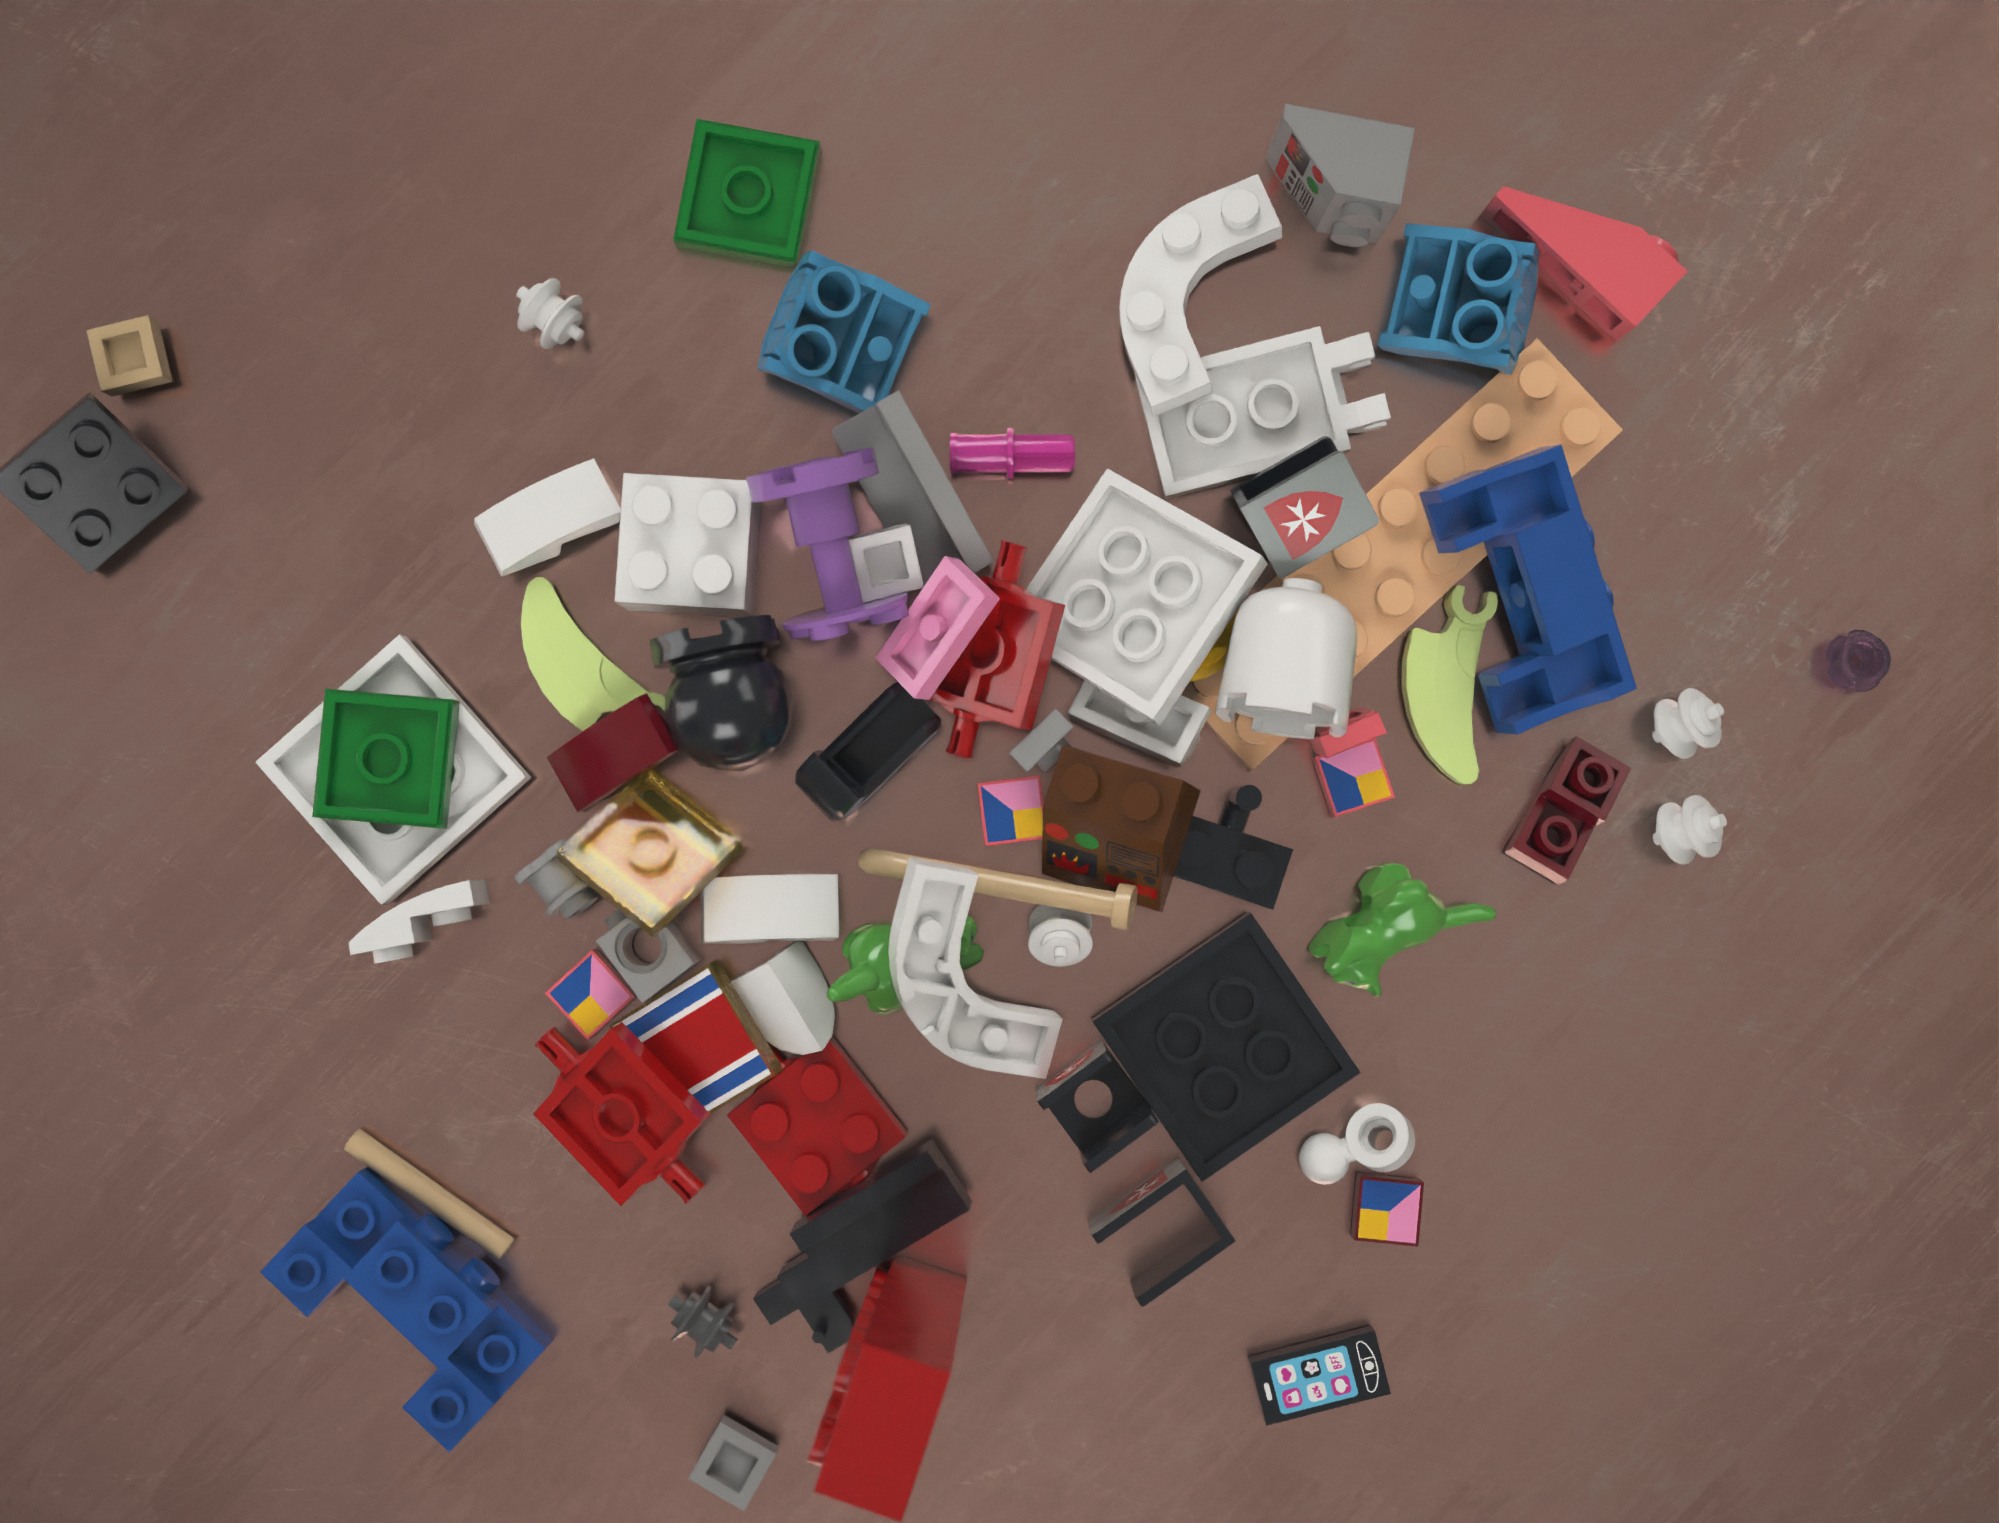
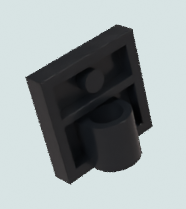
(89, 483)

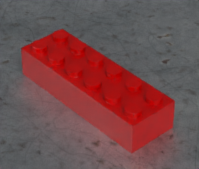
(889, 1387)

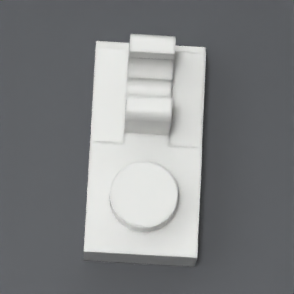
(1170, 742)

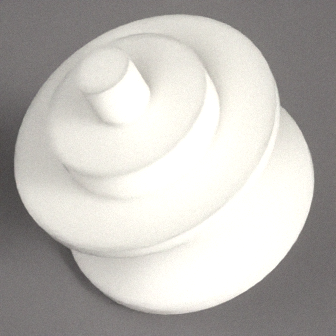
(551, 314)
(1687, 723)
(1689, 829)
(1059, 935)

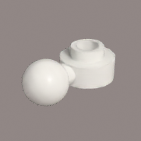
(1327, 1157)

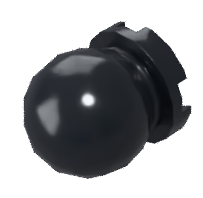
(726, 697)

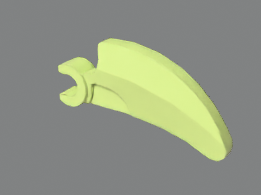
(568, 665)
(1441, 682)

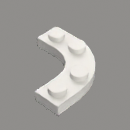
(1168, 270)
(933, 987)

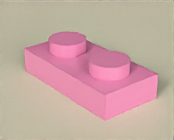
(937, 628)

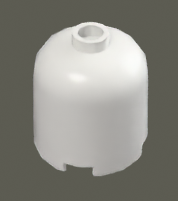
(1290, 662)

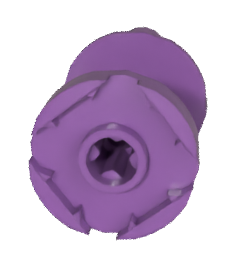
(824, 518)

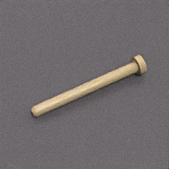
(1117, 905)

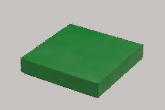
(747, 193)
(385, 758)

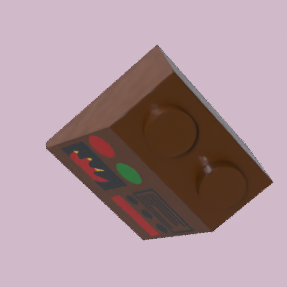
(1115, 825)

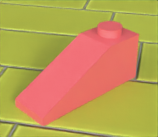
(1596, 261)

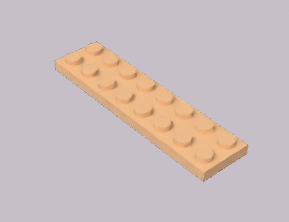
(1395, 567)

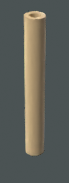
(429, 1194)

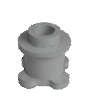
(557, 885)

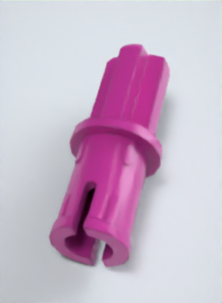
(1011, 453)

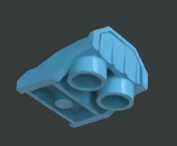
(1463, 297)
(840, 332)

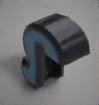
(867, 753)

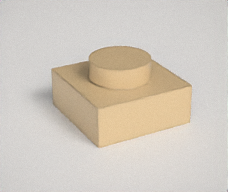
(129, 355)

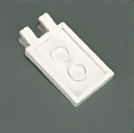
(1262, 409)

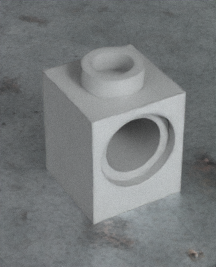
(644, 978)

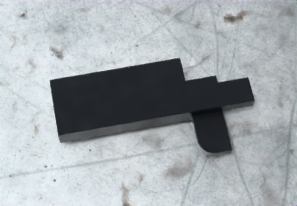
(858, 1234)

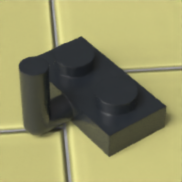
(1231, 860)

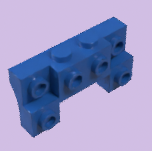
(1547, 584)
(423, 1289)

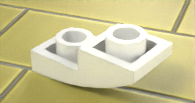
(546, 515)
(770, 909)
(395, 931)

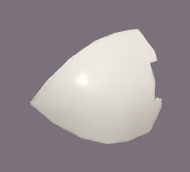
(789, 1000)

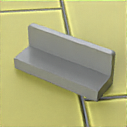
(912, 486)

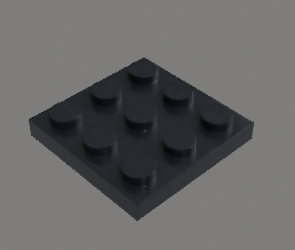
(1225, 1046)

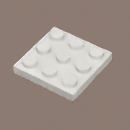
(1142, 594)
(393, 855)

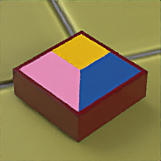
(1387, 1209)

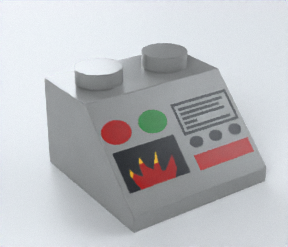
(1341, 170)

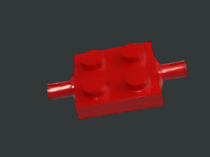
(1006, 659)
(621, 1114)
(817, 1125)

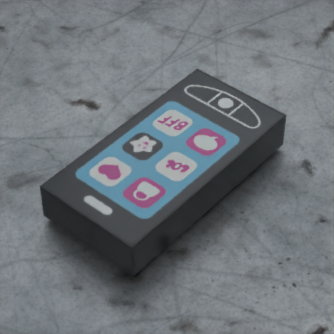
(1319, 1375)

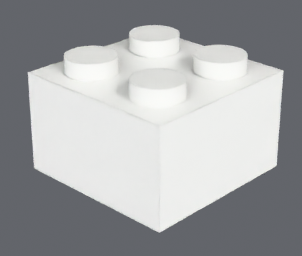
(687, 546)

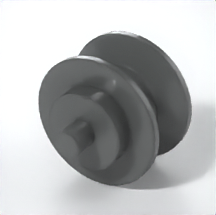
(702, 1322)

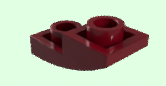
(612, 752)
(1567, 809)

